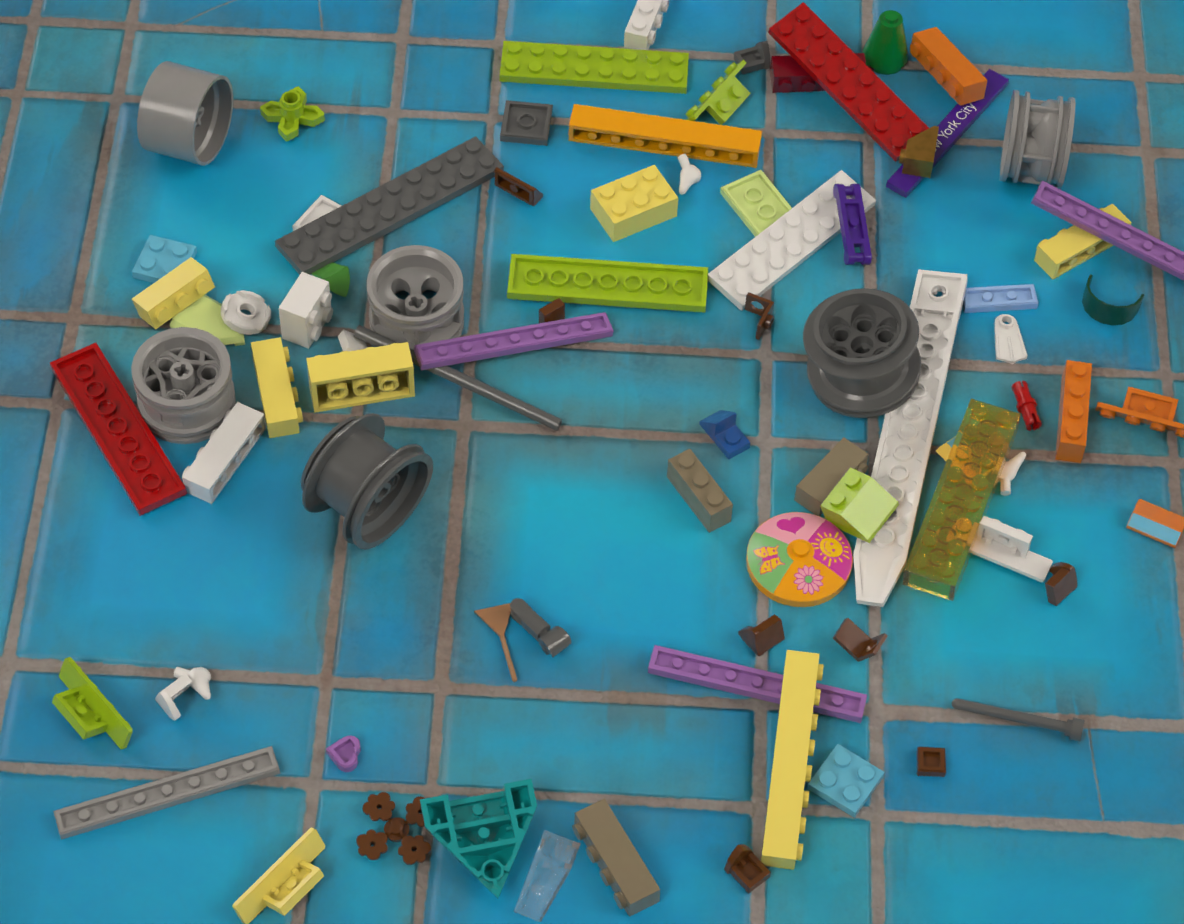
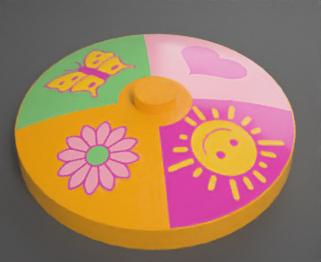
(799, 559)

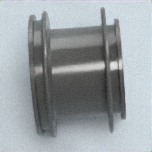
(862, 352)
(365, 480)

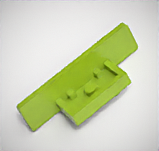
(724, 98)
(88, 708)

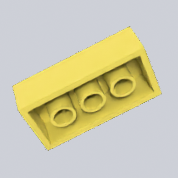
(361, 377)

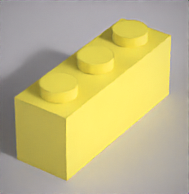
(173, 293)

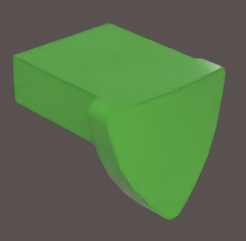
(337, 276)

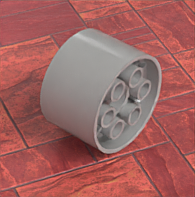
(185, 113)

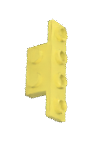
(285, 880)

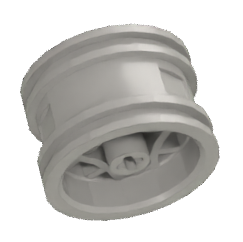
(183, 384)

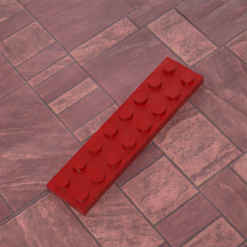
(847, 79)
(118, 429)

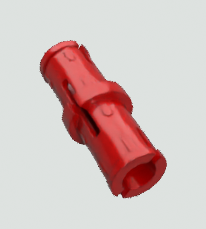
(1026, 405)

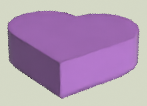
(345, 753)

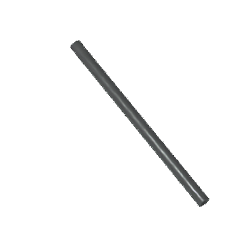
(470, 383)

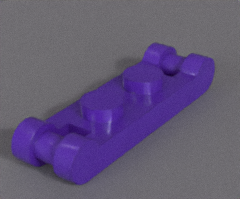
(852, 224)

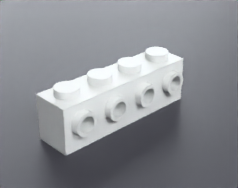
(643, 24)

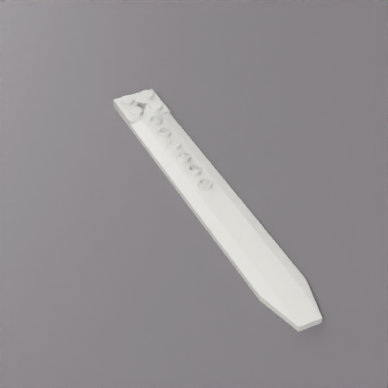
(909, 435)

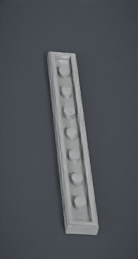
(166, 792)

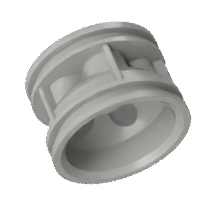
(1037, 140)
(416, 318)

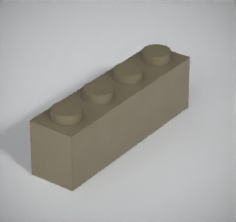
(616, 857)

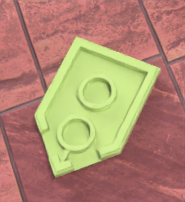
(206, 316)

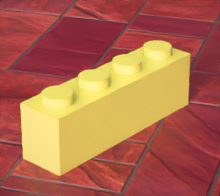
(1072, 247)
(275, 387)

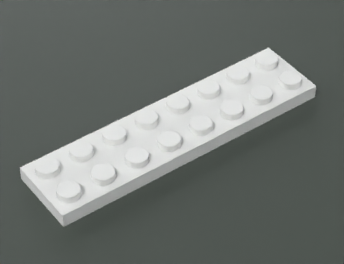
(783, 244)

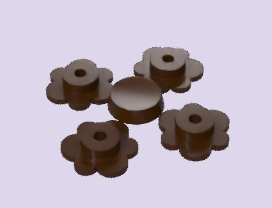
(395, 830)

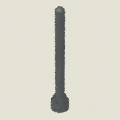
(1071, 728)

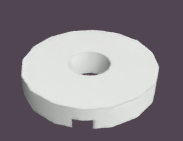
(241, 322)

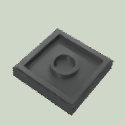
(526, 123)

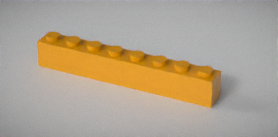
(664, 135)

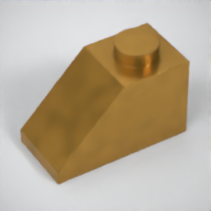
(920, 153)

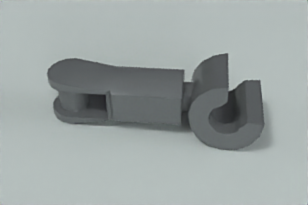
(550, 640)

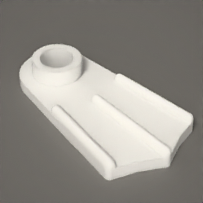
(1008, 340)

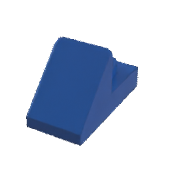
(724, 432)

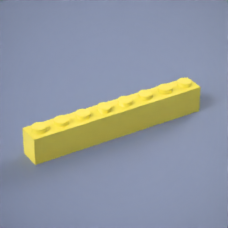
(790, 760)

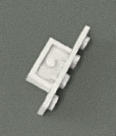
(1010, 549)

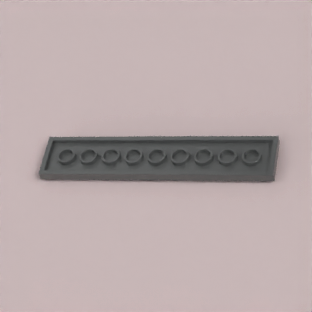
(388, 206)

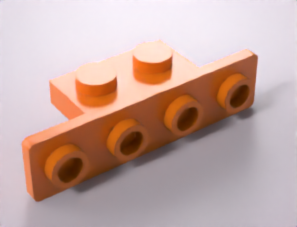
(1145, 408)

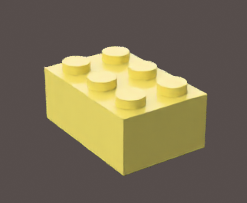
(633, 203)

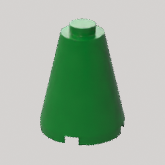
(887, 44)

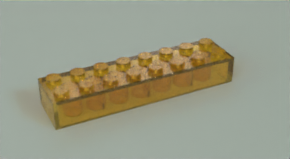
(961, 499)

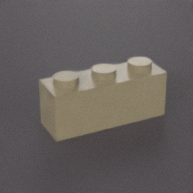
(827, 474)
(699, 490)

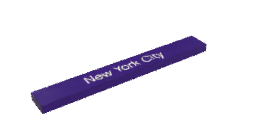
(951, 130)

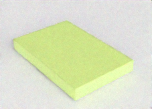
(755, 201)

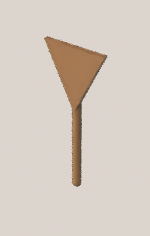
(497, 619)

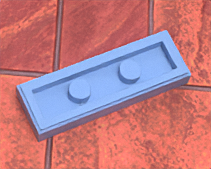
(1000, 298)

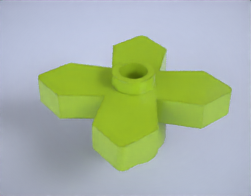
(291, 112)

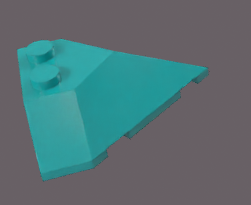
(483, 829)

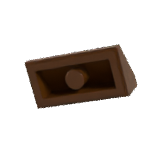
(517, 187)

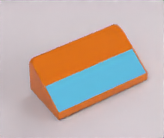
(1156, 523)

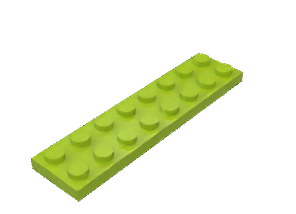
(594, 67)
(608, 283)

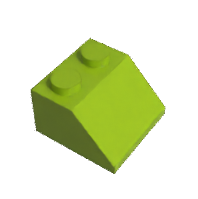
(858, 505)

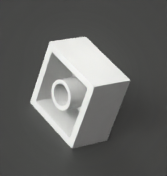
(305, 310)

